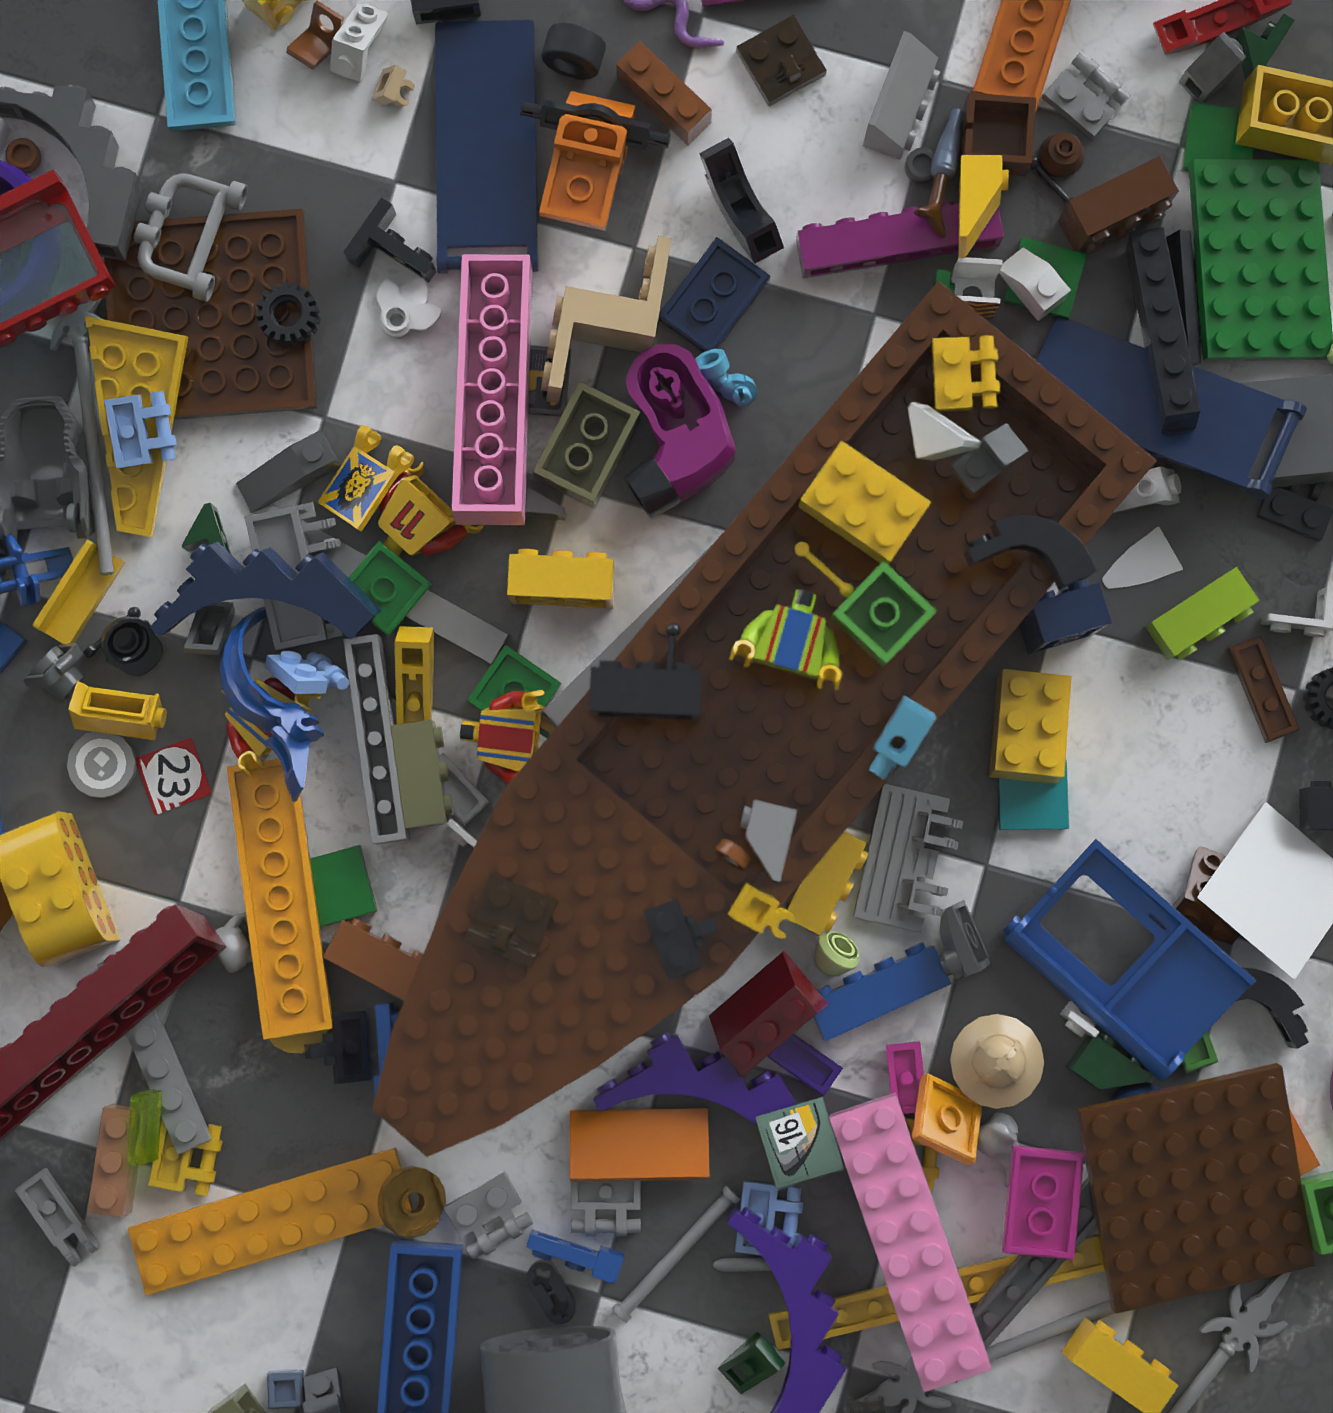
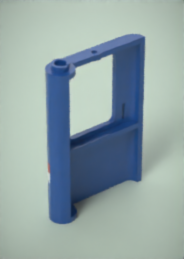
(1164, 996)

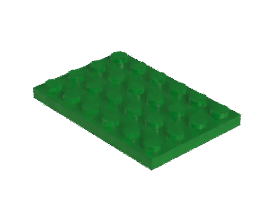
(1260, 259)

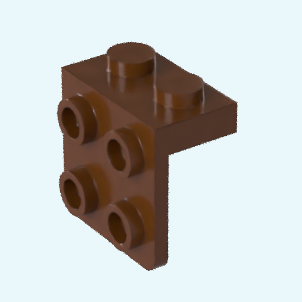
(1203, 867)

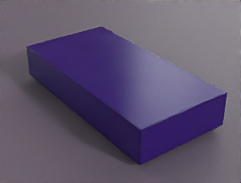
(806, 1064)

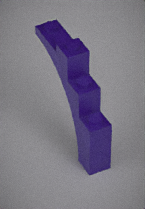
(717, 1081)
(797, 1267)

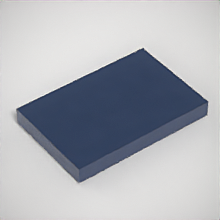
(713, 296)

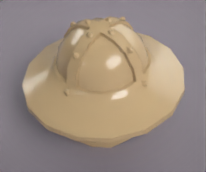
(997, 1061)

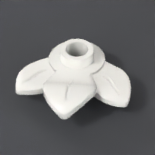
(409, 303)

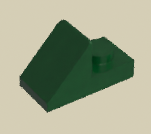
(1261, 48)
(206, 529)
(751, 1363)

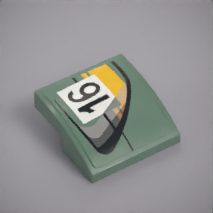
(799, 1143)

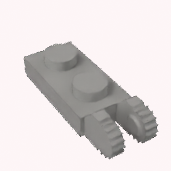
(56, 1215)

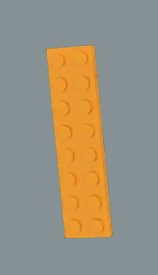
(279, 903)
(262, 1223)

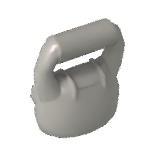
(238, 948)

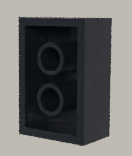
(645, 691)

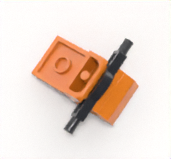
(588, 154)

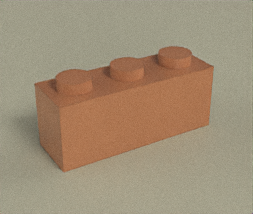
(112, 1178)

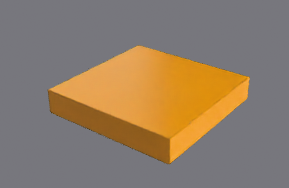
(946, 1120)

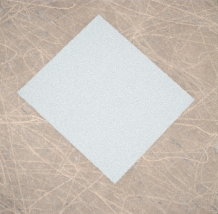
(1275, 890)

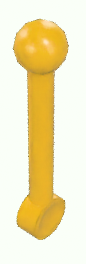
(802, 550)

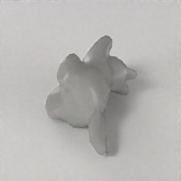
(997, 1139)

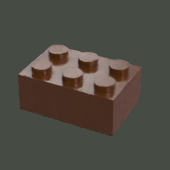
(1118, 206)

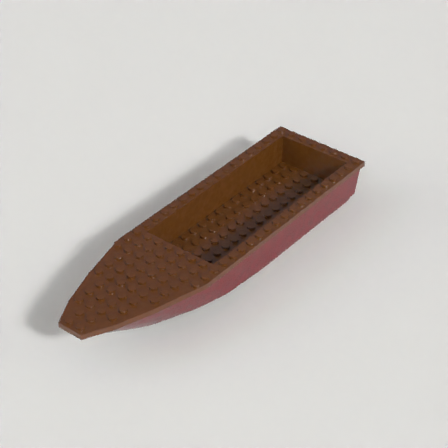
(634, 807)

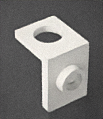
(1077, 1022)

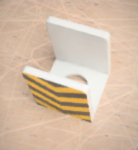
(980, 274)

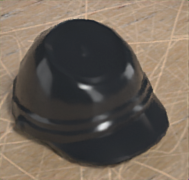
(131, 645)

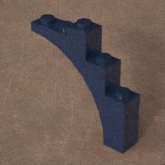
(317, 587)

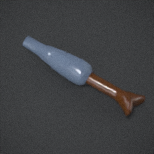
(943, 169)

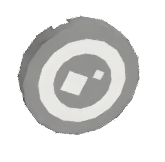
(102, 764)

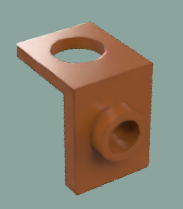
(316, 41)

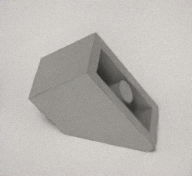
(769, 834)

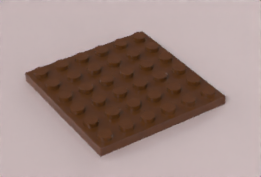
(227, 357)
(1196, 1187)

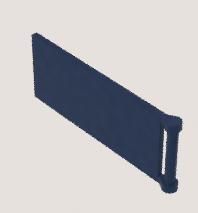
(482, 141)
(1118, 385)

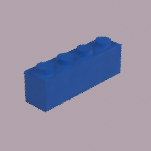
(880, 991)

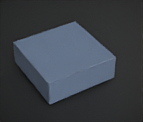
(285, 1389)

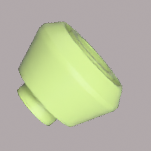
(836, 954)

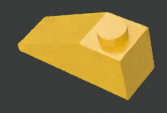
(978, 196)
(414, 674)

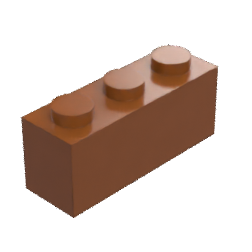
(663, 93)
(373, 957)

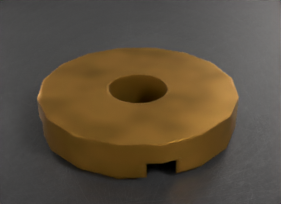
(393, 1197)

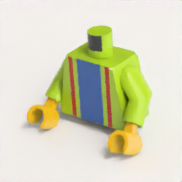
(792, 641)

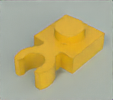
(759, 909)

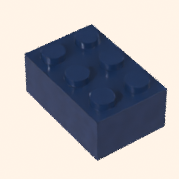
(1065, 617)

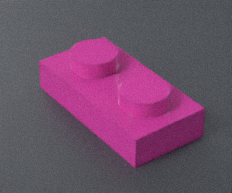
(905, 1071)

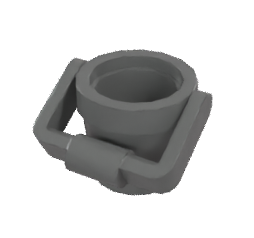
(56, 671)

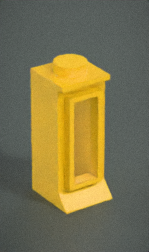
(116, 712)

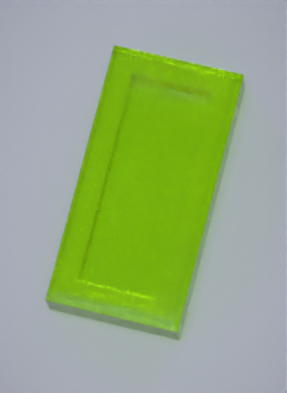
(144, 1127)

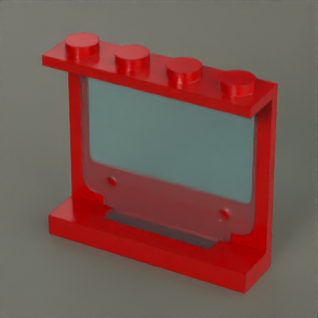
(45, 257)

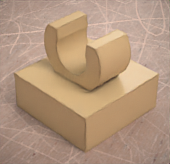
(389, 87)

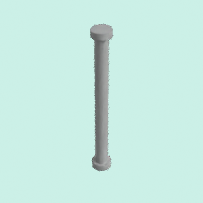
(675, 1254)

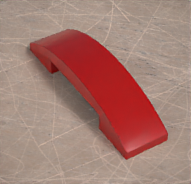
(1206, 23)

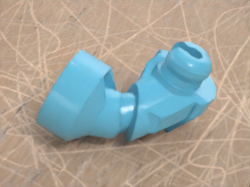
(733, 387)

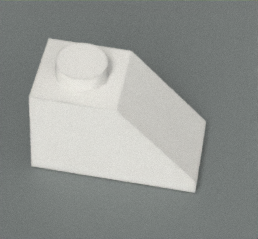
(1034, 282)

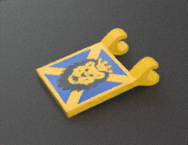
(363, 480)

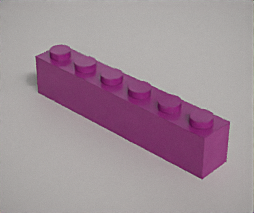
(884, 240)

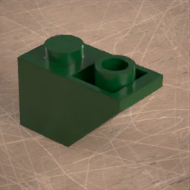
(1104, 1066)

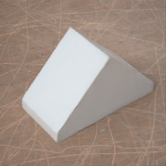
(936, 435)

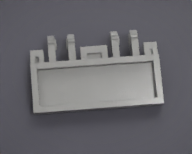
(289, 539)
(900, 856)

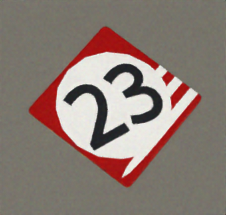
(173, 776)

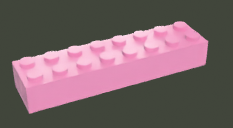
(492, 390)
(910, 1242)

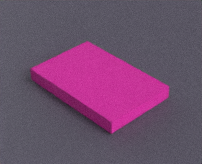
(1042, 1202)

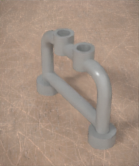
(160, 207)

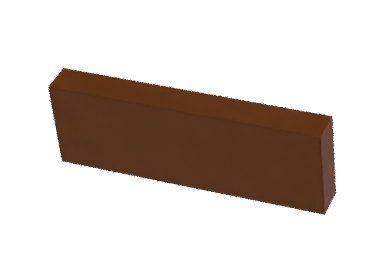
(1263, 689)

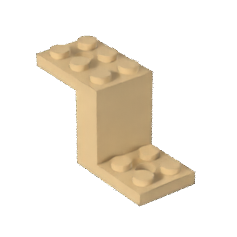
(606, 319)

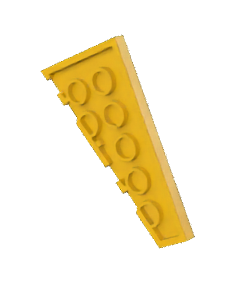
(130, 363)

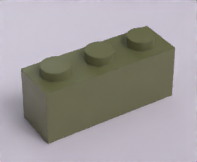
(421, 774)

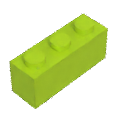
(1203, 615)

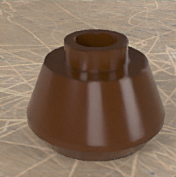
(1060, 161)

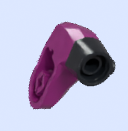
(686, 424)

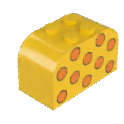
(54, 890)

